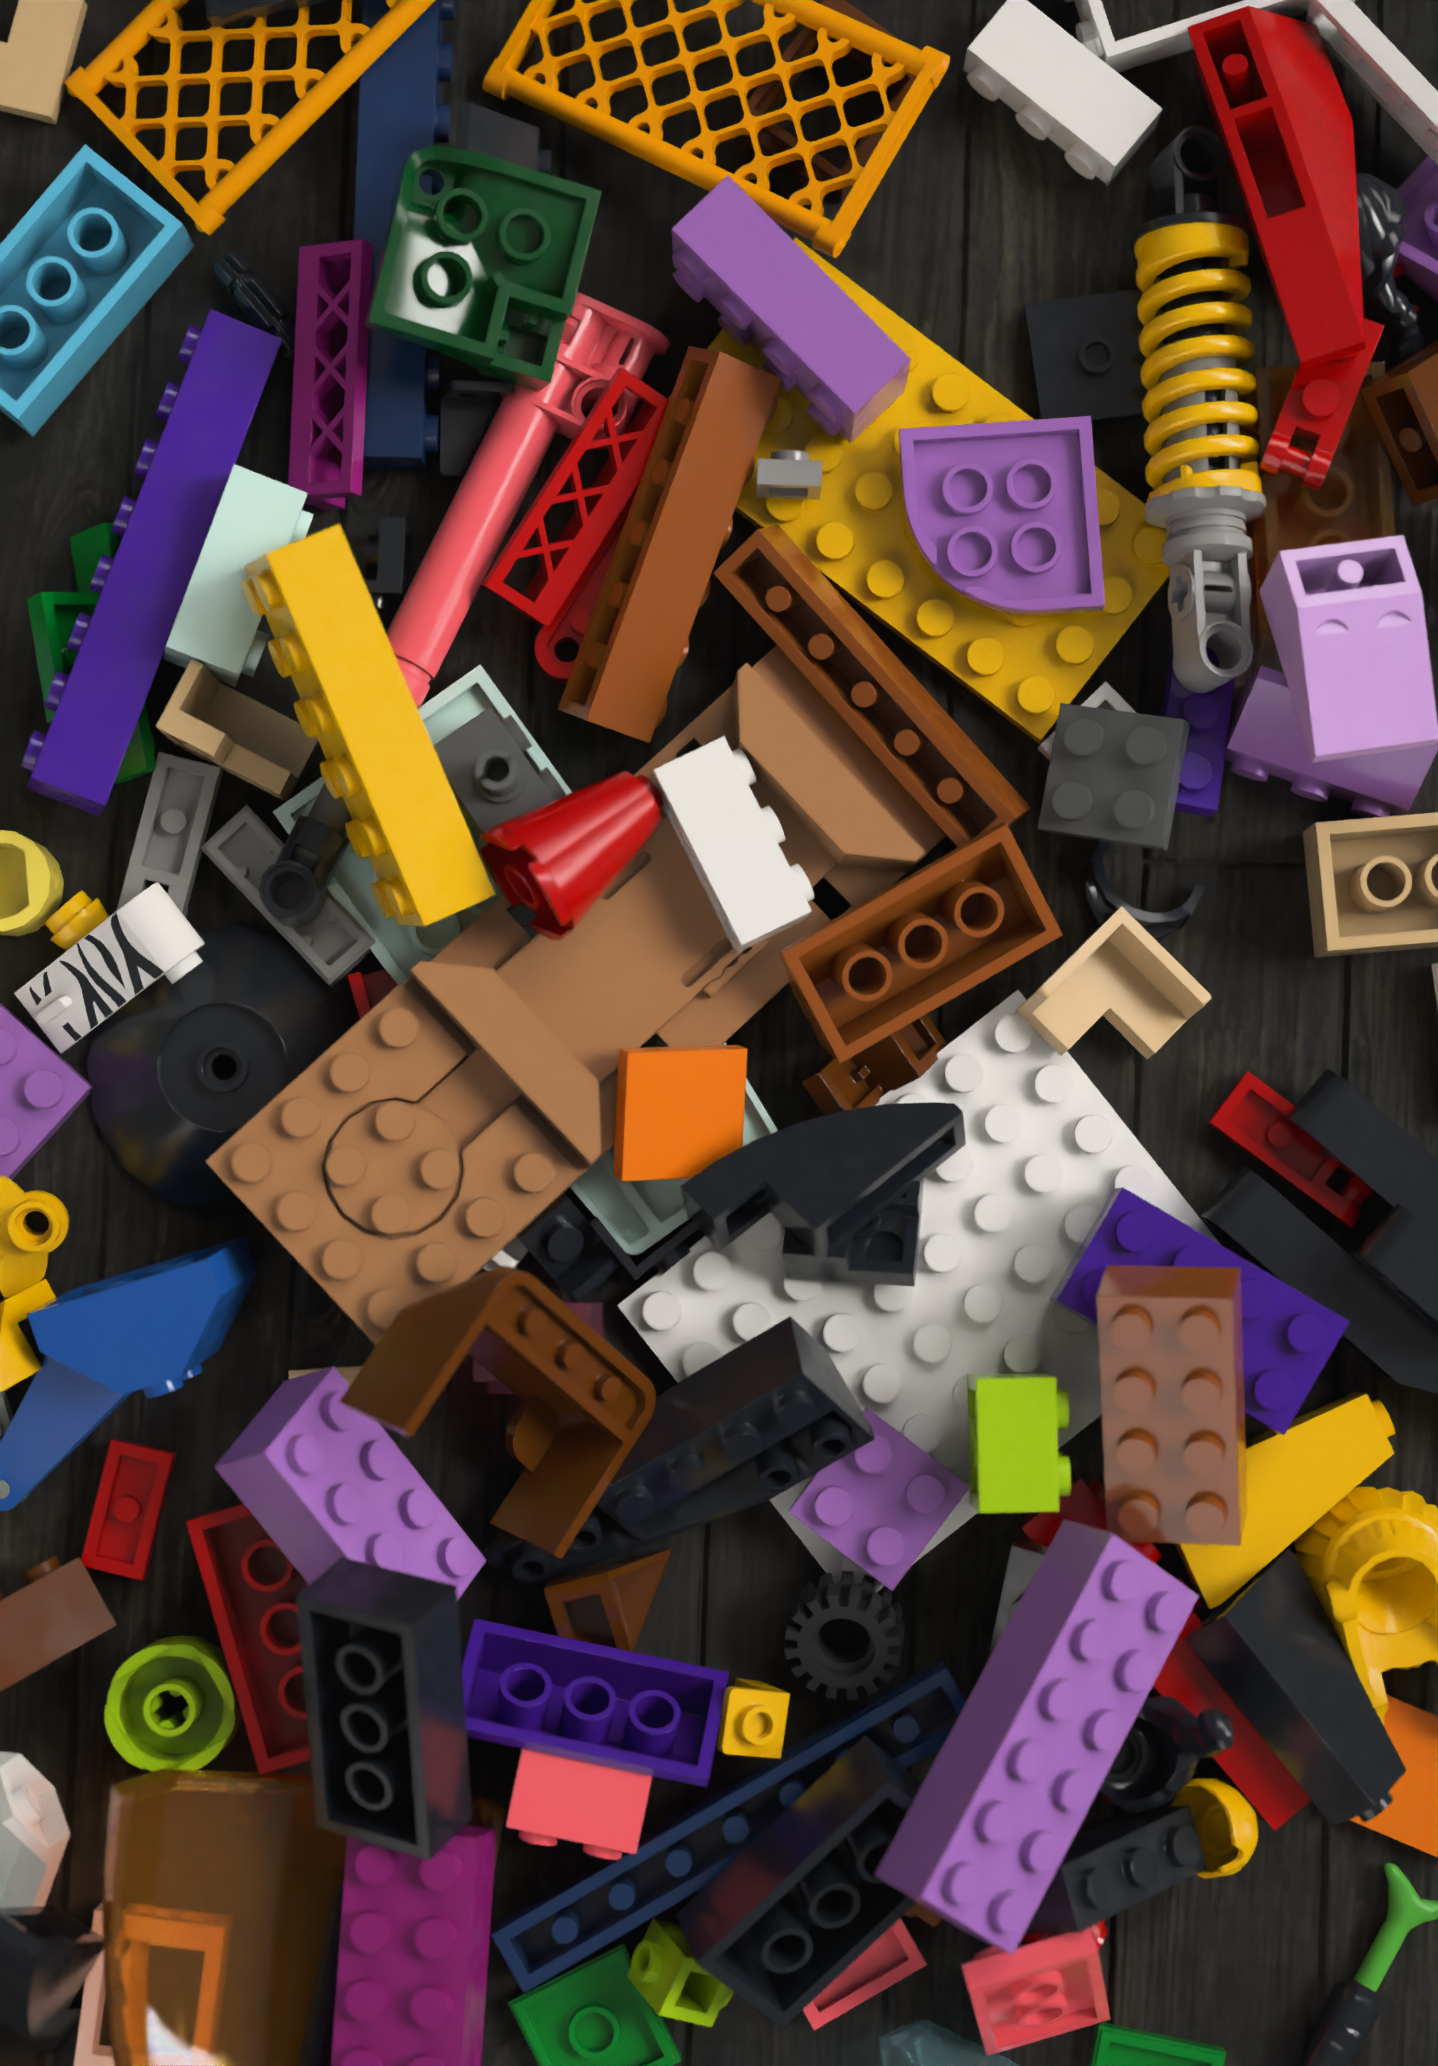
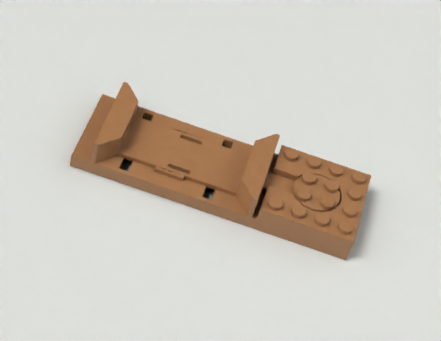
(499, 1058)

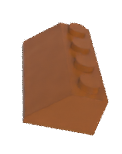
(919, 944)

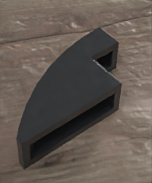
(824, 1173)
(41, 1971)

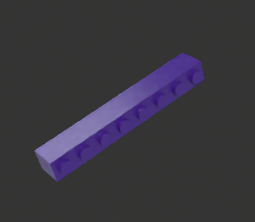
(153, 564)

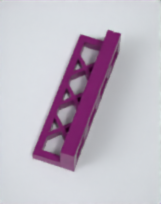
(330, 372)

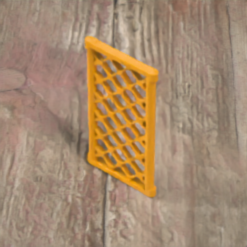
(283, 133)
(827, 235)

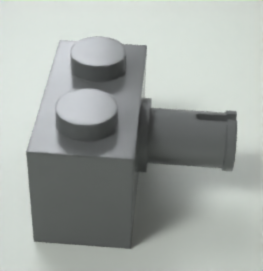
(491, 772)

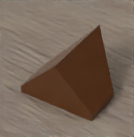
(607, 1601)

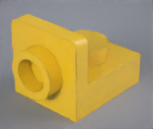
(753, 1719)

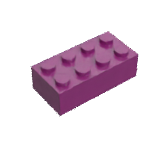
(414, 1954)

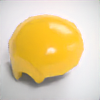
(1223, 1824)

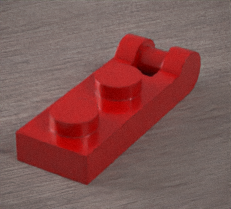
(1318, 411)
(1256, 1122)

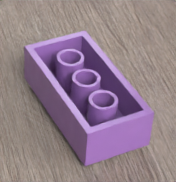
(787, 311)
(342, 1488)

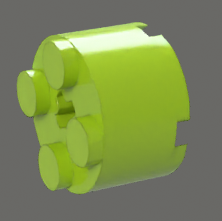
(141, 1686)

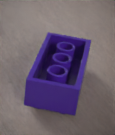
(1282, 1329)

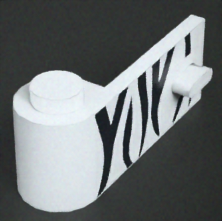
(112, 967)

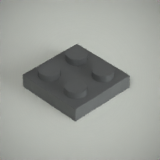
(1114, 776)

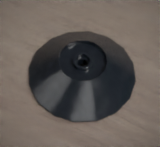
(159, 1054)

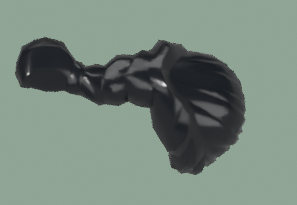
(1381, 235)
(1162, 1753)

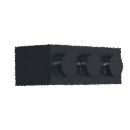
(1118, 1868)

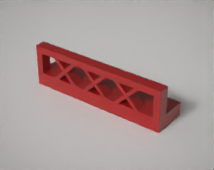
(594, 506)

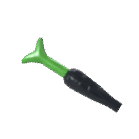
(1354, 2002)

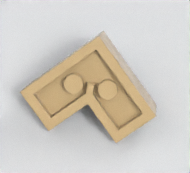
(236, 733)
(1123, 978)

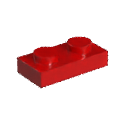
(128, 1509)

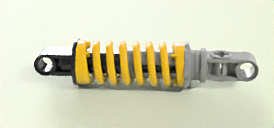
(1199, 460)

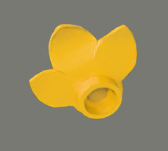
(21, 1248)

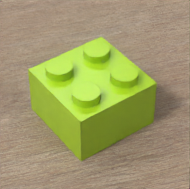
(1016, 1442)

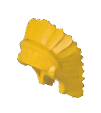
(1377, 1581)

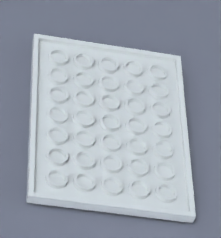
(990, 1254)

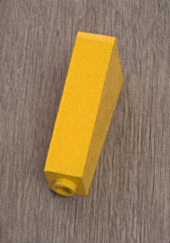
(1291, 1487)

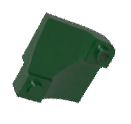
(484, 262)

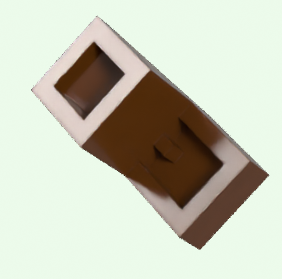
(877, 1069)

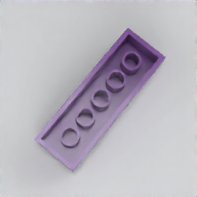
(1038, 1735)

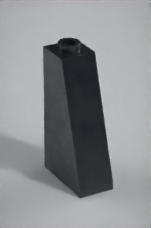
(1301, 1691)

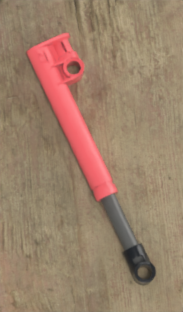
(590, 351)

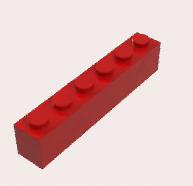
(1185, 1677)

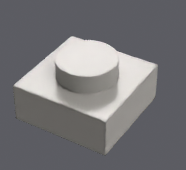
(789, 476)

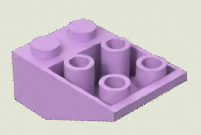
(1353, 646)

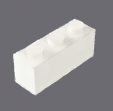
(1060, 90)
(733, 843)

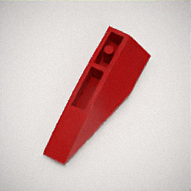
(1293, 168)

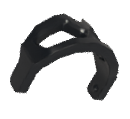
(1166, 922)

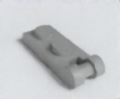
(172, 828)

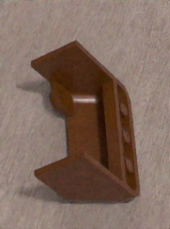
(576, 1390)

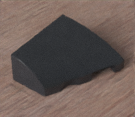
(877, 1254)

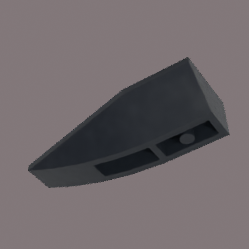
(711, 1450)

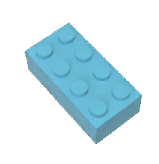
(76, 280)

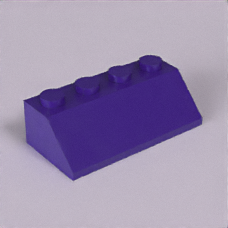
(592, 1702)

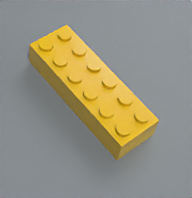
(367, 729)

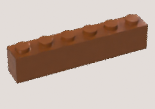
(670, 543)
(869, 686)

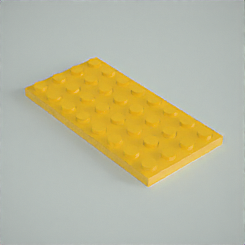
(867, 552)

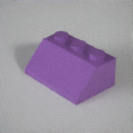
(1268, 740)

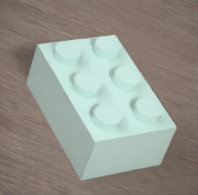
(215, 617)

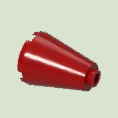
(571, 849)

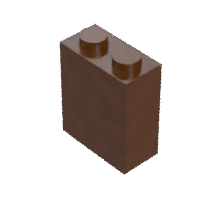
(1407, 419)

